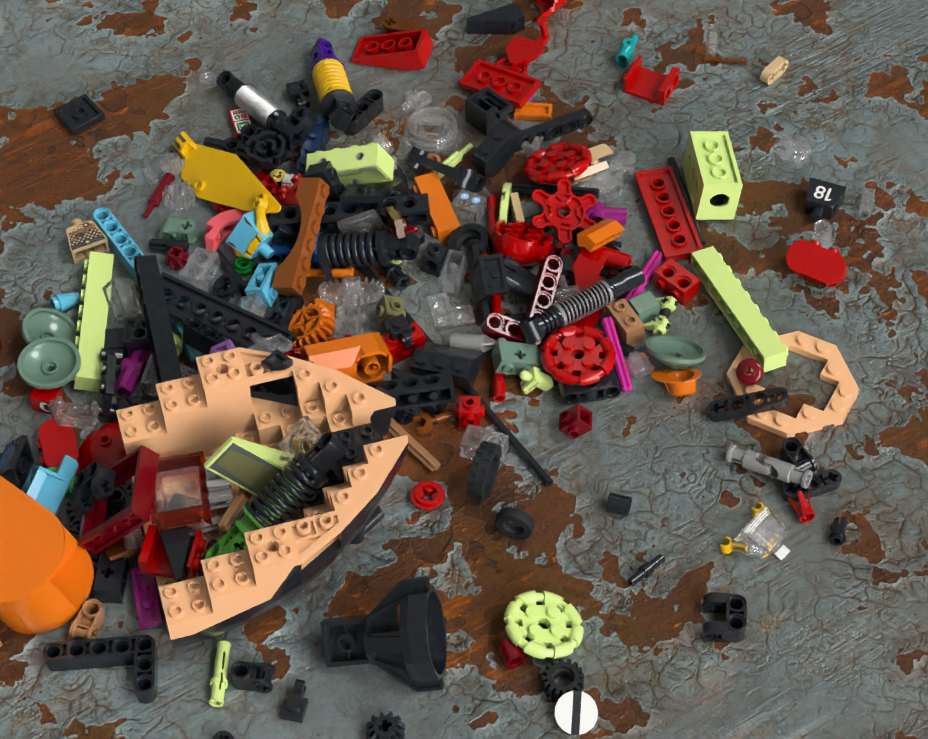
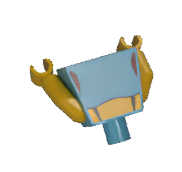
(252, 233)

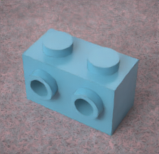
(261, 283)

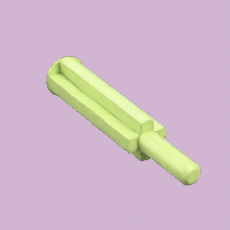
(455, 158)

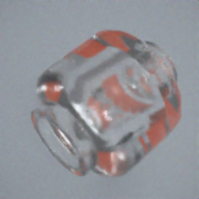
(639, 367)

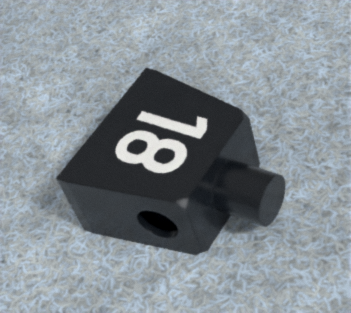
(823, 199)

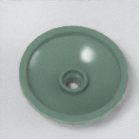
(48, 323)
(675, 351)
(48, 355)

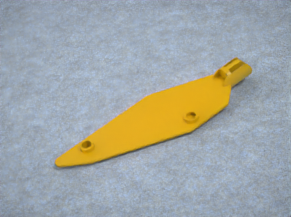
(221, 177)

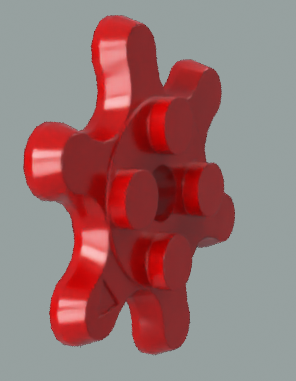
(564, 200)

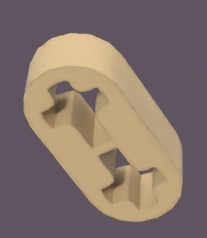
(774, 70)

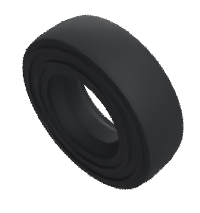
(518, 516)

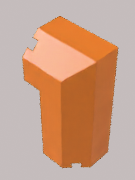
(358, 356)

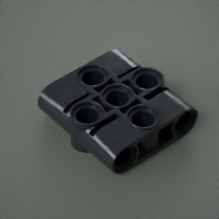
(606, 388)

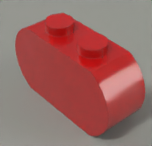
(817, 263)
(55, 443)

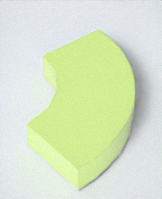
(505, 202)

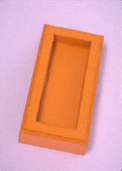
(534, 112)

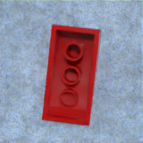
(395, 50)

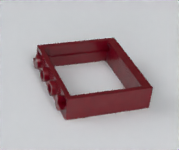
(94, 532)

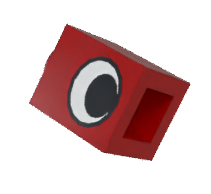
(41, 398)

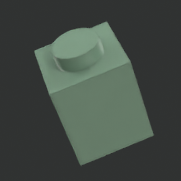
(645, 306)

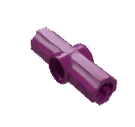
(601, 212)
(131, 371)

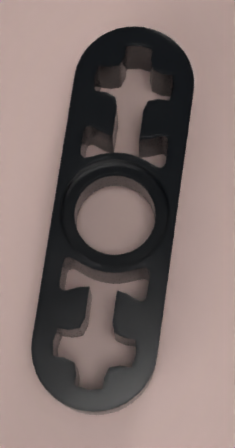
(817, 478)

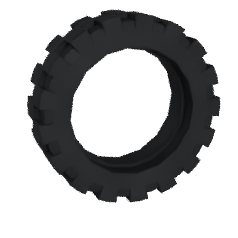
(484, 470)

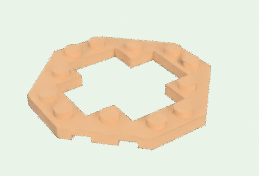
(809, 418)

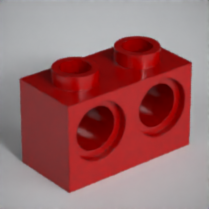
(676, 281)

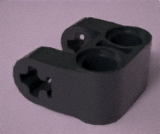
(91, 483)
(724, 603)

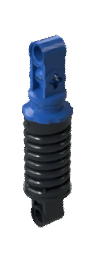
(357, 248)

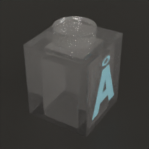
(253, 304)

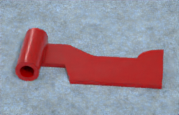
(587, 272)

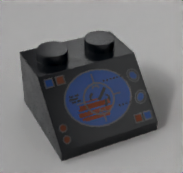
(16, 461)

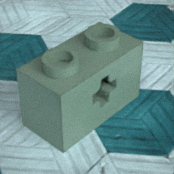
(514, 357)

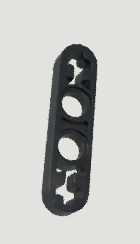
(748, 407)

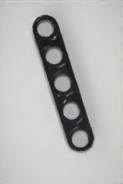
(557, 125)

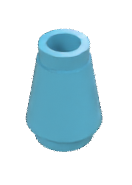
(64, 301)

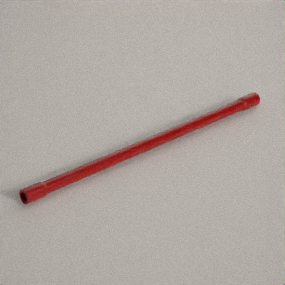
(498, 384)

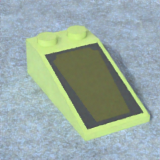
(246, 464)

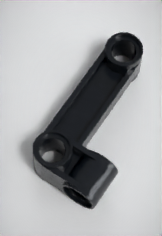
(462, 176)

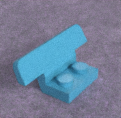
(50, 487)

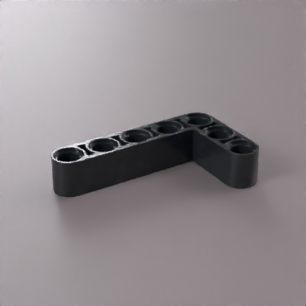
(110, 657)

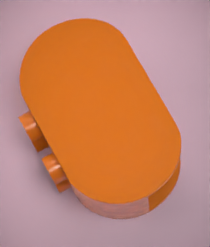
(40, 566)

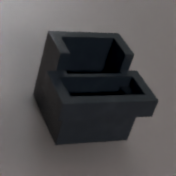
(486, 109)

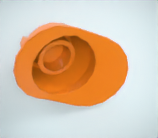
(678, 381)

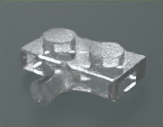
(271, 343)

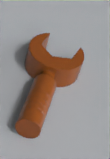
(428, 421)

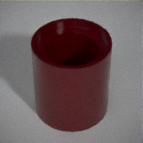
(511, 654)

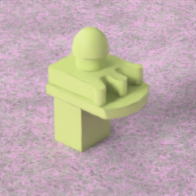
(535, 378)

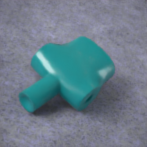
(626, 51)

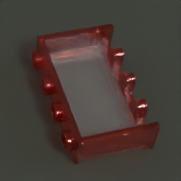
(181, 492)

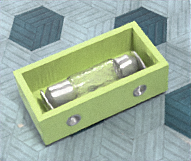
(365, 163)

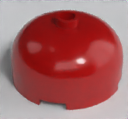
(521, 242)

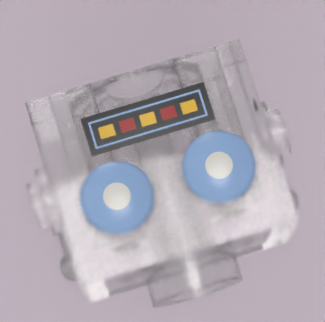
(469, 206)

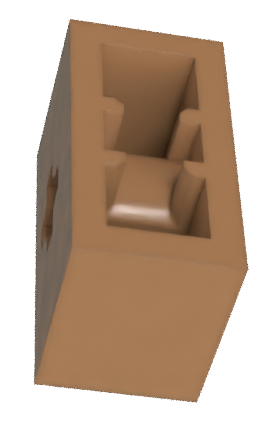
(626, 322)

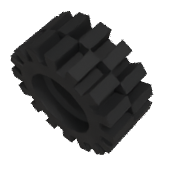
(561, 669)

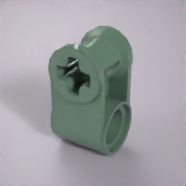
(178, 230)

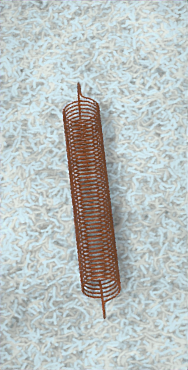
(723, 60)

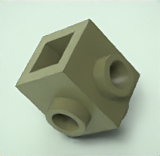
(388, 308)

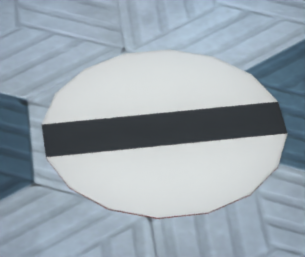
(576, 712)

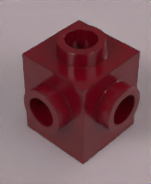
(575, 421)

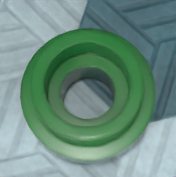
(243, 266)

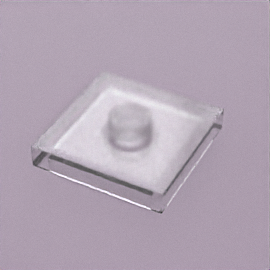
(361, 222)

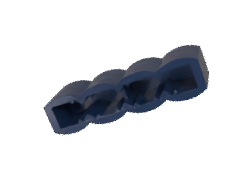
(315, 141)

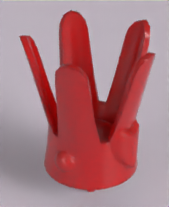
(806, 513)

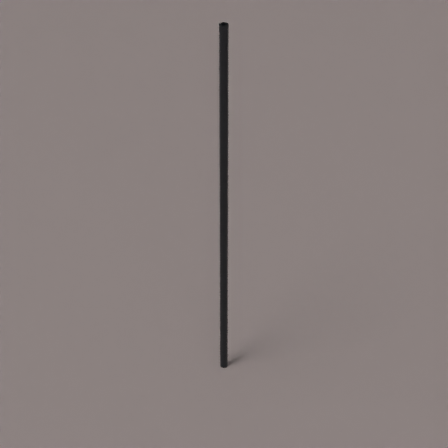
(488, 411)

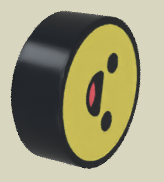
(278, 174)

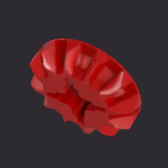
(431, 489)

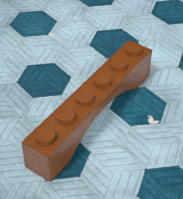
(293, 271)

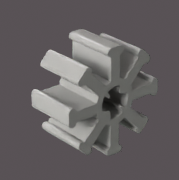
(219, 490)

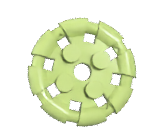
(547, 614)

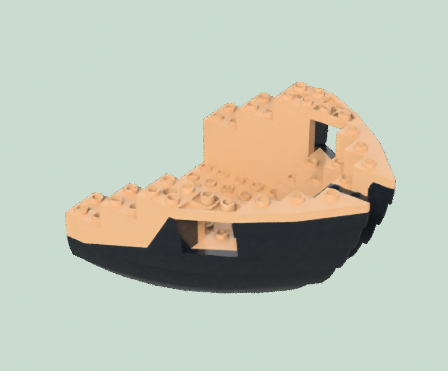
(282, 558)

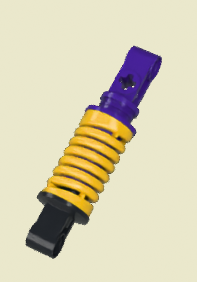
(332, 85)

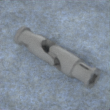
(765, 465)

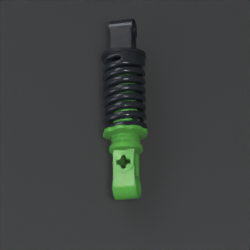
(285, 494)

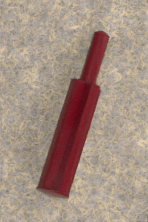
(156, 197)

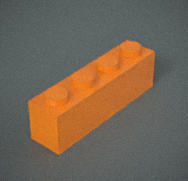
(442, 215)

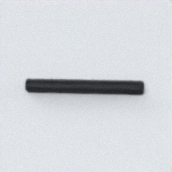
(526, 188)

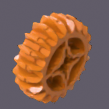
(312, 325)

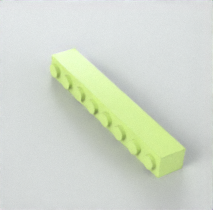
(739, 309)
(94, 320)

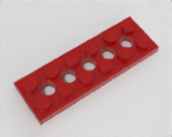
(674, 204)

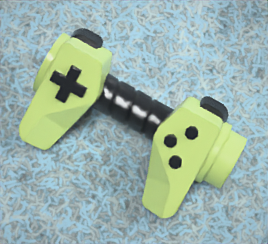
(660, 323)

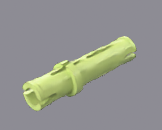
(219, 682)

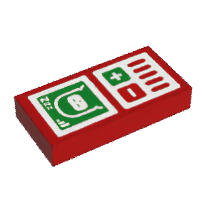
(239, 119)

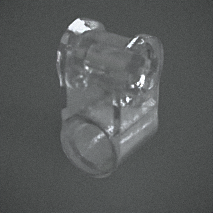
(823, 233)

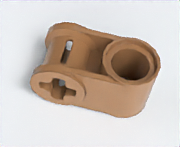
(87, 624)

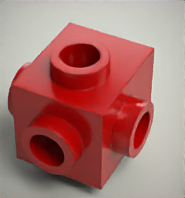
(469, 411)

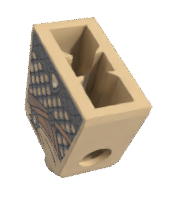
(85, 238)

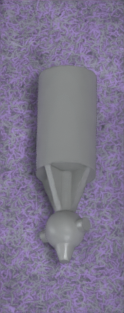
(474, 342)

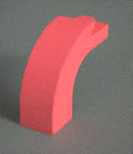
(221, 227)

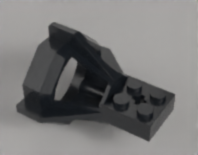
(405, 647)

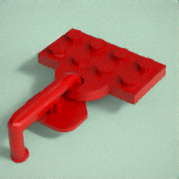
(510, 75)

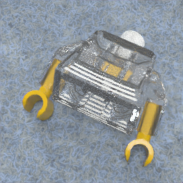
(760, 535)

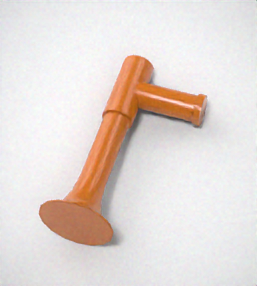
(337, 273)

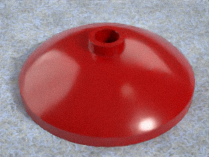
(103, 446)

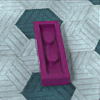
(146, 599)

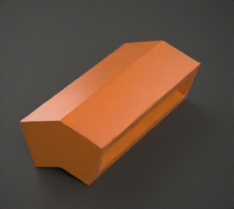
(599, 234)

